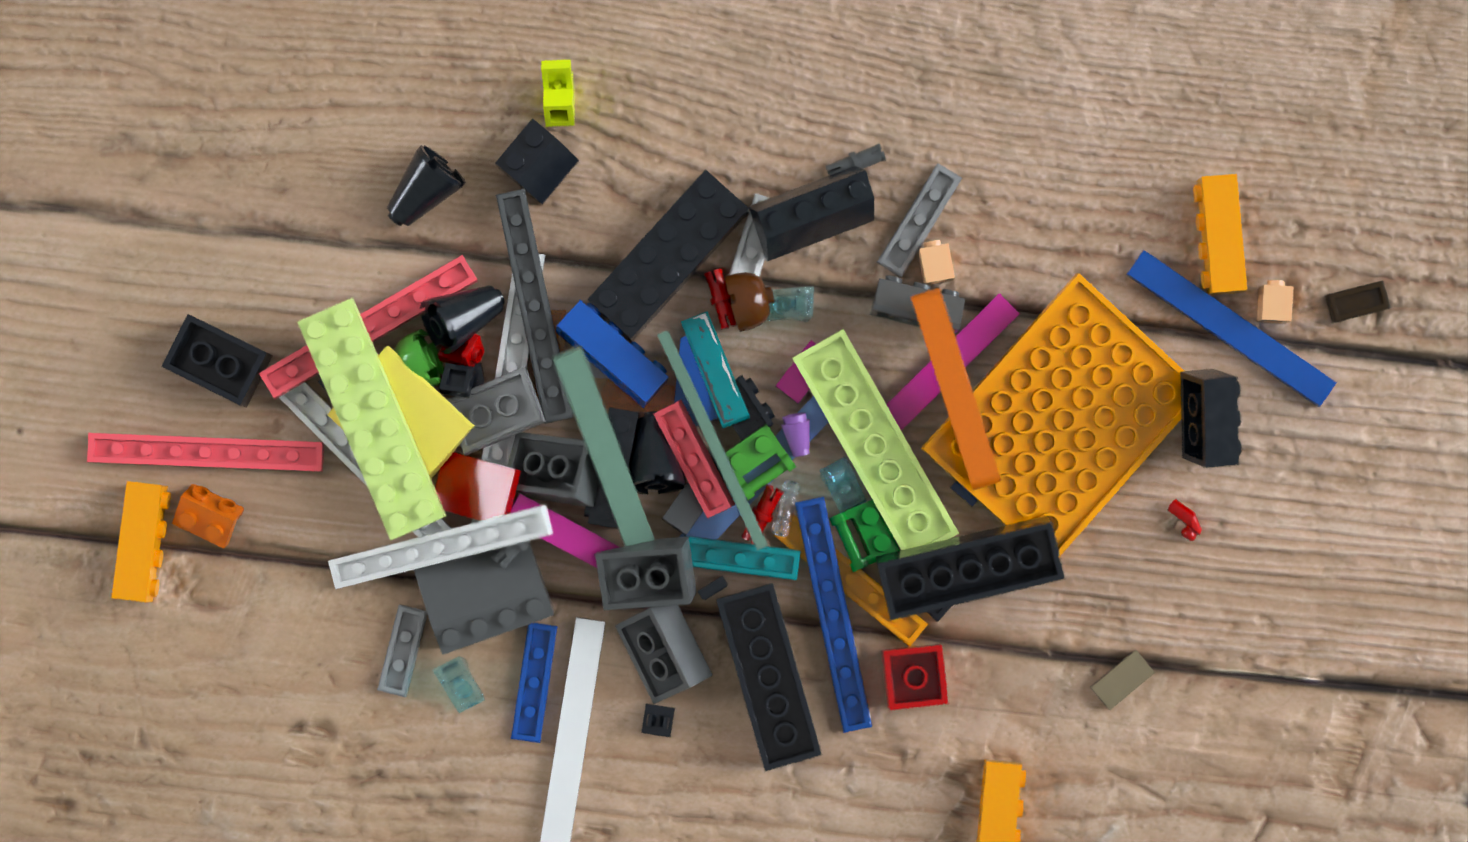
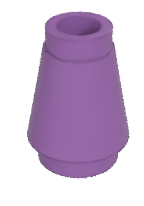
(797, 432)

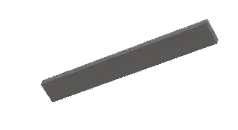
(533, 303)

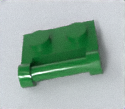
(871, 530)

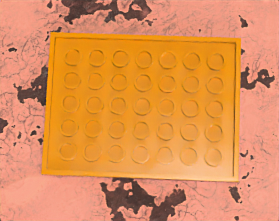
(1068, 413)

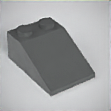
(647, 574)

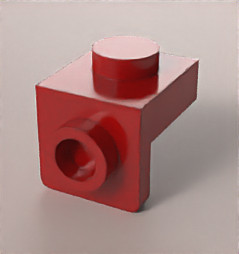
(468, 354)

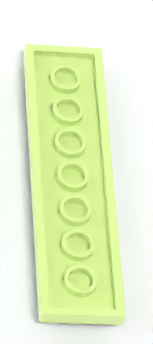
(371, 419)
(874, 442)

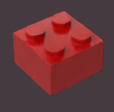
(914, 677)

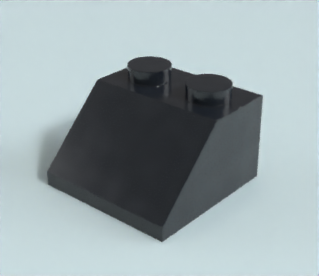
(537, 161)

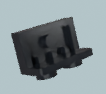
(758, 413)

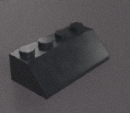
(813, 212)

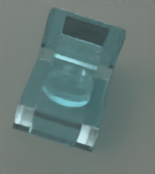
(792, 304)
(842, 485)
(459, 684)

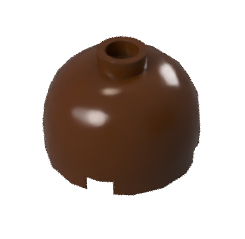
(749, 299)

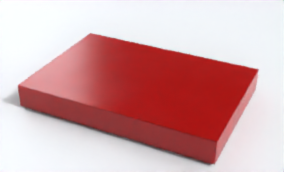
(476, 487)

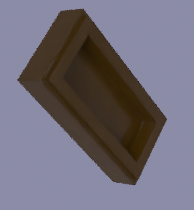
(1357, 301)

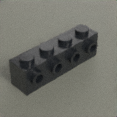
(624, 426)

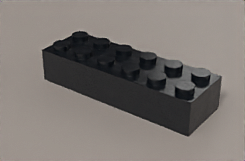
(669, 255)
(970, 567)
(769, 677)

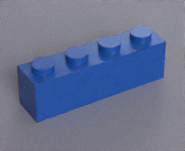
(612, 353)

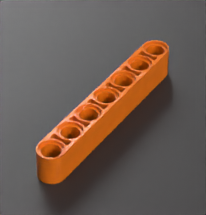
(956, 388)

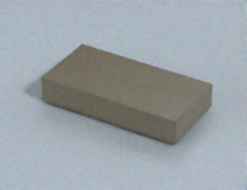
(1122, 679)

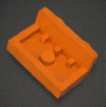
(207, 515)

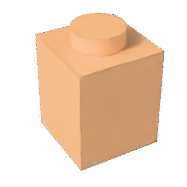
(936, 263)
(1275, 302)

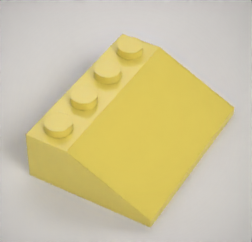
(430, 417)

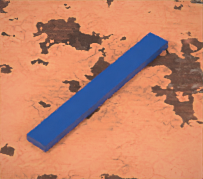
(1231, 328)
(833, 614)

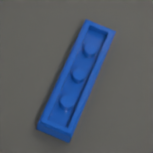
(534, 682)

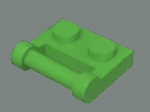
(754, 451)

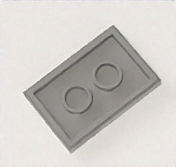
(499, 410)

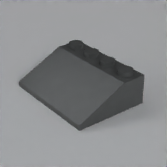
(480, 599)

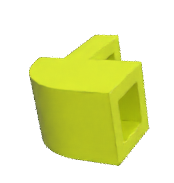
(558, 93)

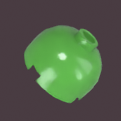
(421, 356)

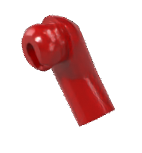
(1189, 519)

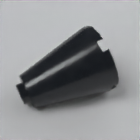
(423, 187)
(460, 315)
(652, 459)

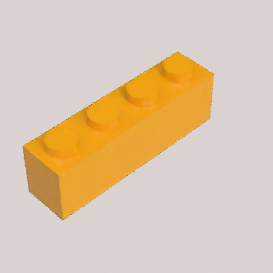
(1221, 234)
(140, 542)
(1000, 801)

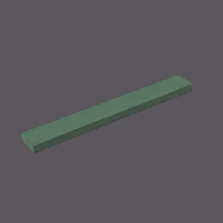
(712, 440)
(602, 446)

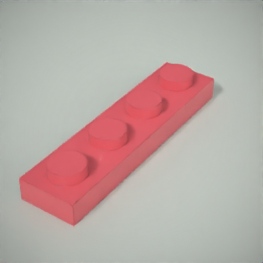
(694, 459)

